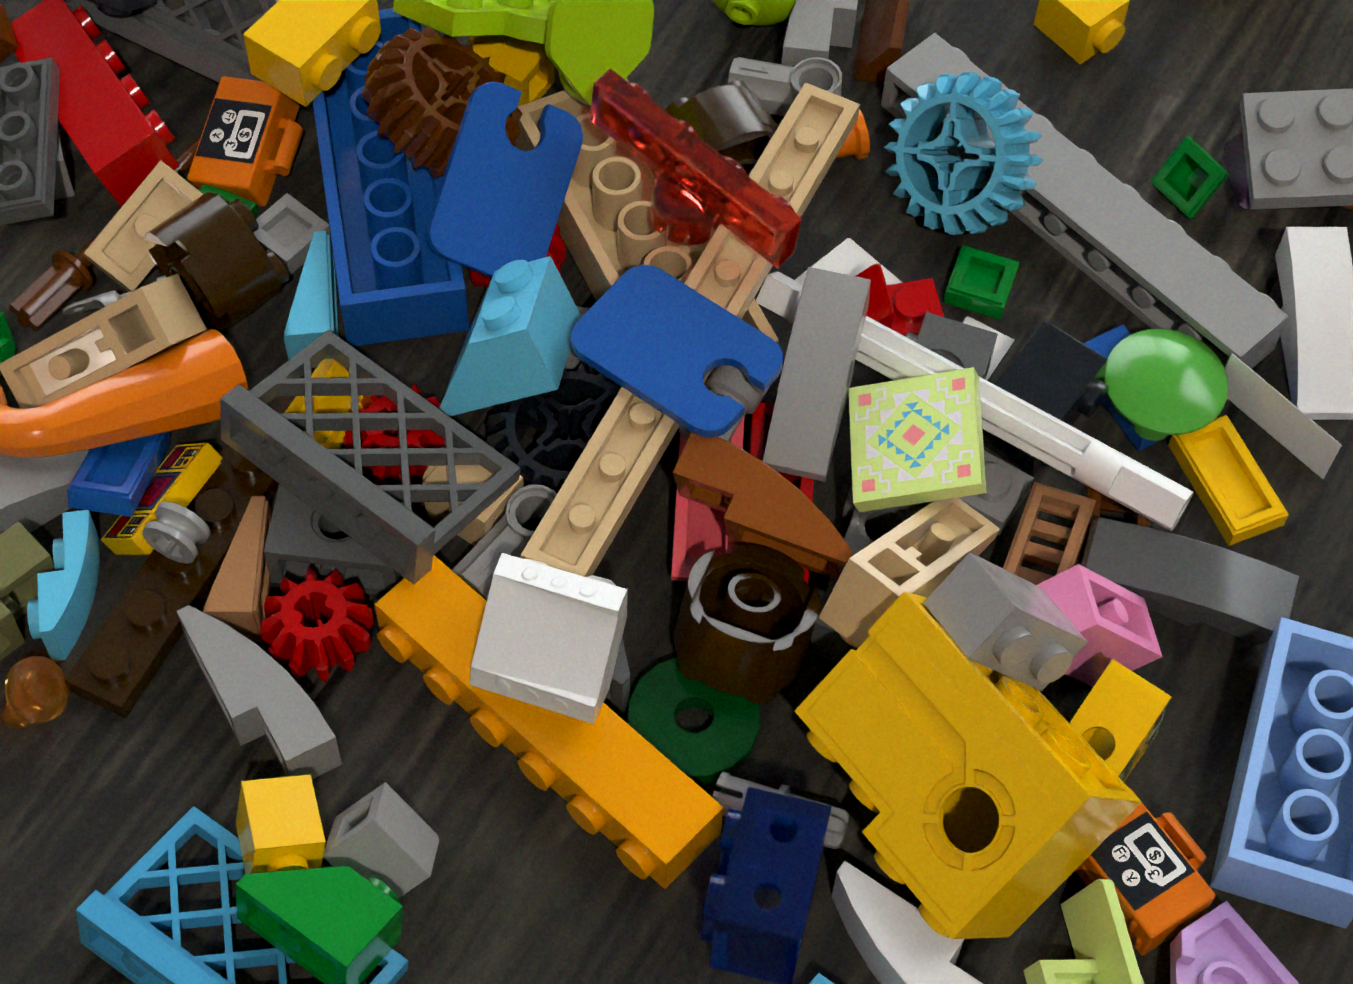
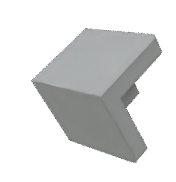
(383, 841)

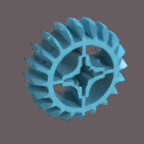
(951, 197)

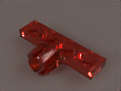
(692, 181)

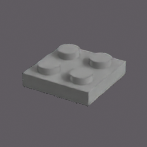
(1298, 148)

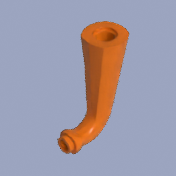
(144, 400)

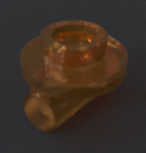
(34, 692)

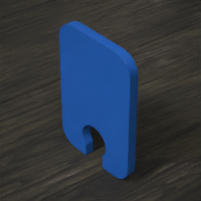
(501, 199)
(665, 339)

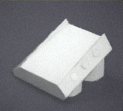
(549, 637)

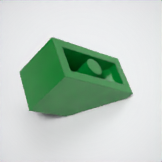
(323, 919)

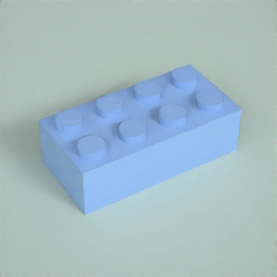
(1293, 781)

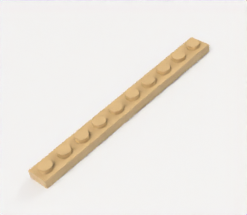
(729, 273)

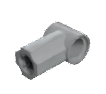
(780, 84)
(505, 537)

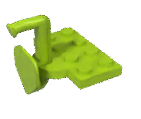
(578, 35)

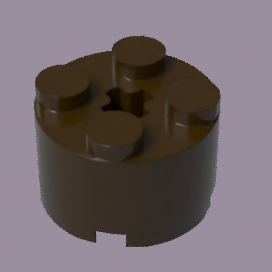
(729, 121)
(218, 259)
(745, 622)

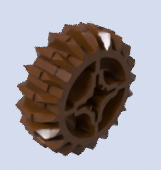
(421, 93)

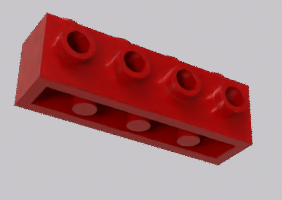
(94, 104)

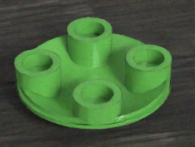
(1165, 383)

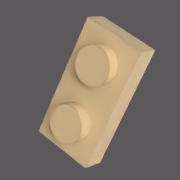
(122, 245)

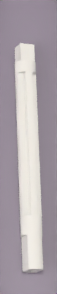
(1011, 418)

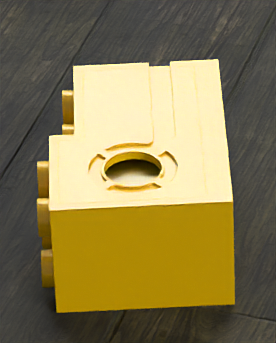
(970, 771)

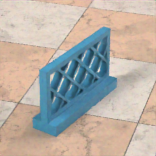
(146, 954)

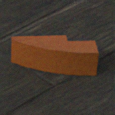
(759, 504)

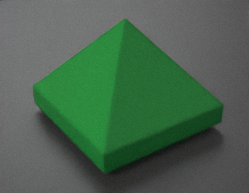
(1189, 177)

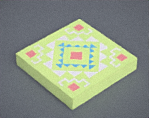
(916, 440)

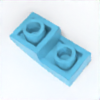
(69, 591)

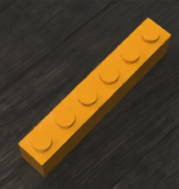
(601, 769)

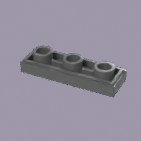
(28, 139)

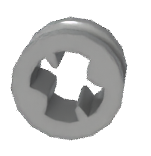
(176, 532)

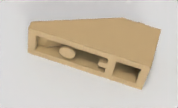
(104, 343)
(907, 559)

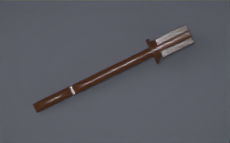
(68, 274)

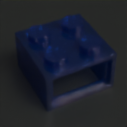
(772, 845)

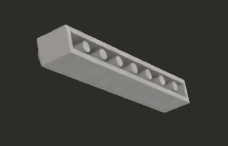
(1112, 230)

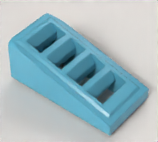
(315, 299)

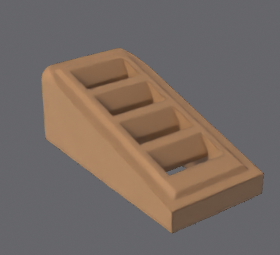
(1057, 503)
(244, 575)

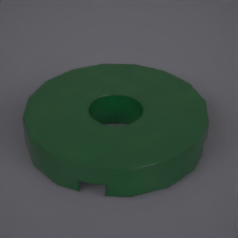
(699, 755)

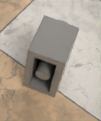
(1005, 622)

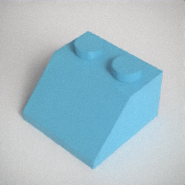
(515, 339)

